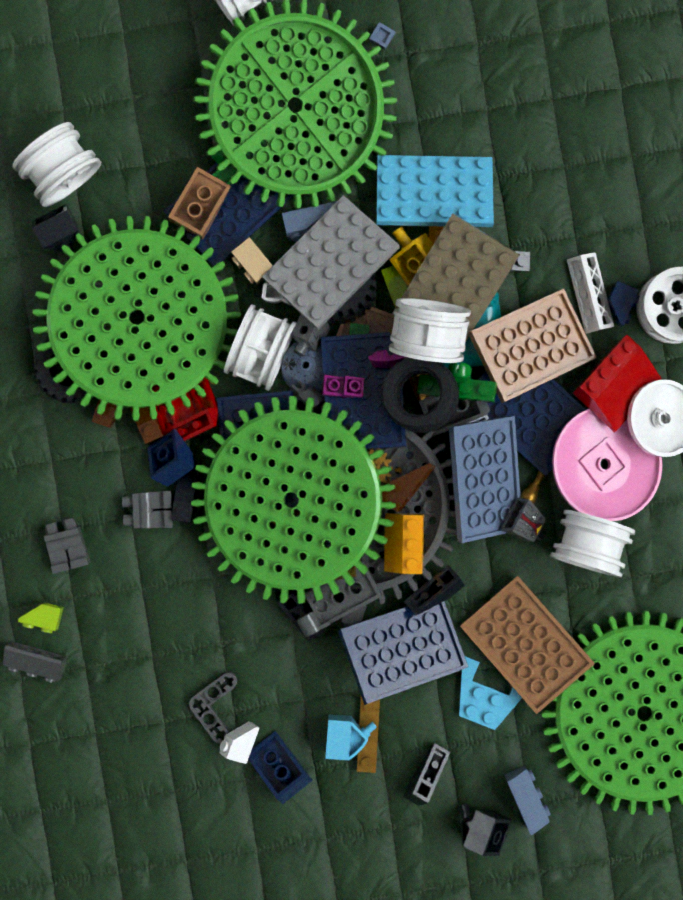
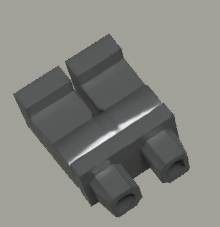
(143, 510)
(59, 542)

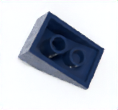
(279, 768)

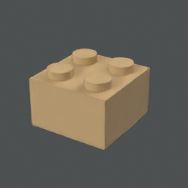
(252, 260)

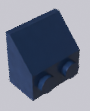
(169, 458)

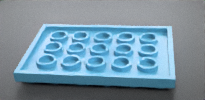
(432, 188)

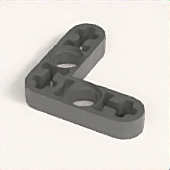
(208, 701)

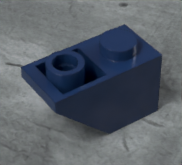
(621, 301)

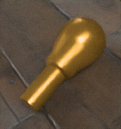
(531, 491)

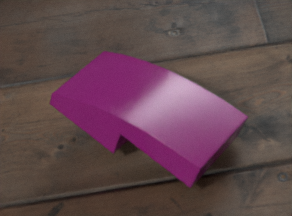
(382, 359)
(343, 386)

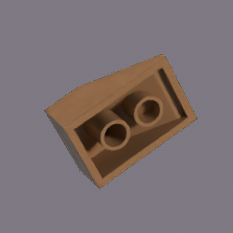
(199, 203)

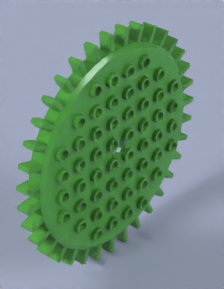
(368, 101)
(141, 392)
(363, 479)
(570, 717)

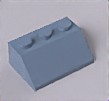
(528, 799)

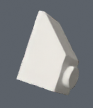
(239, 742)

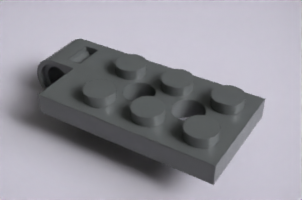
(329, 610)

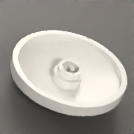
(657, 418)

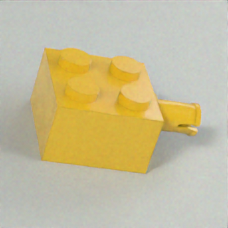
(411, 254)

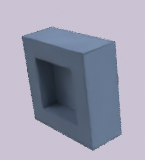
(382, 35)

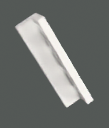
(587, 293)

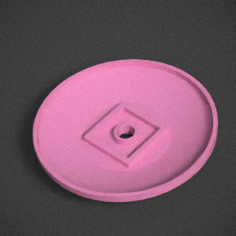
(607, 493)

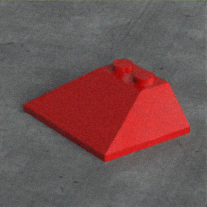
(192, 420)

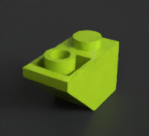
(44, 616)

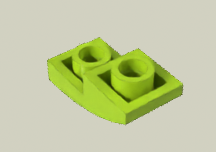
(394, 283)

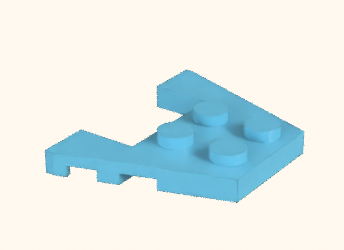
(481, 702)

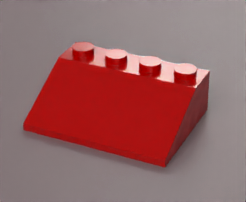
(615, 381)

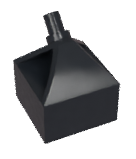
(56, 229)
(484, 831)

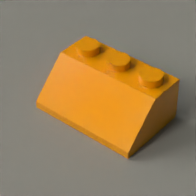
(405, 543)

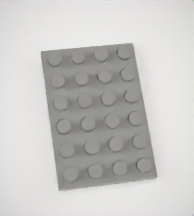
(330, 262)

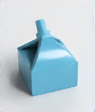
(346, 737)

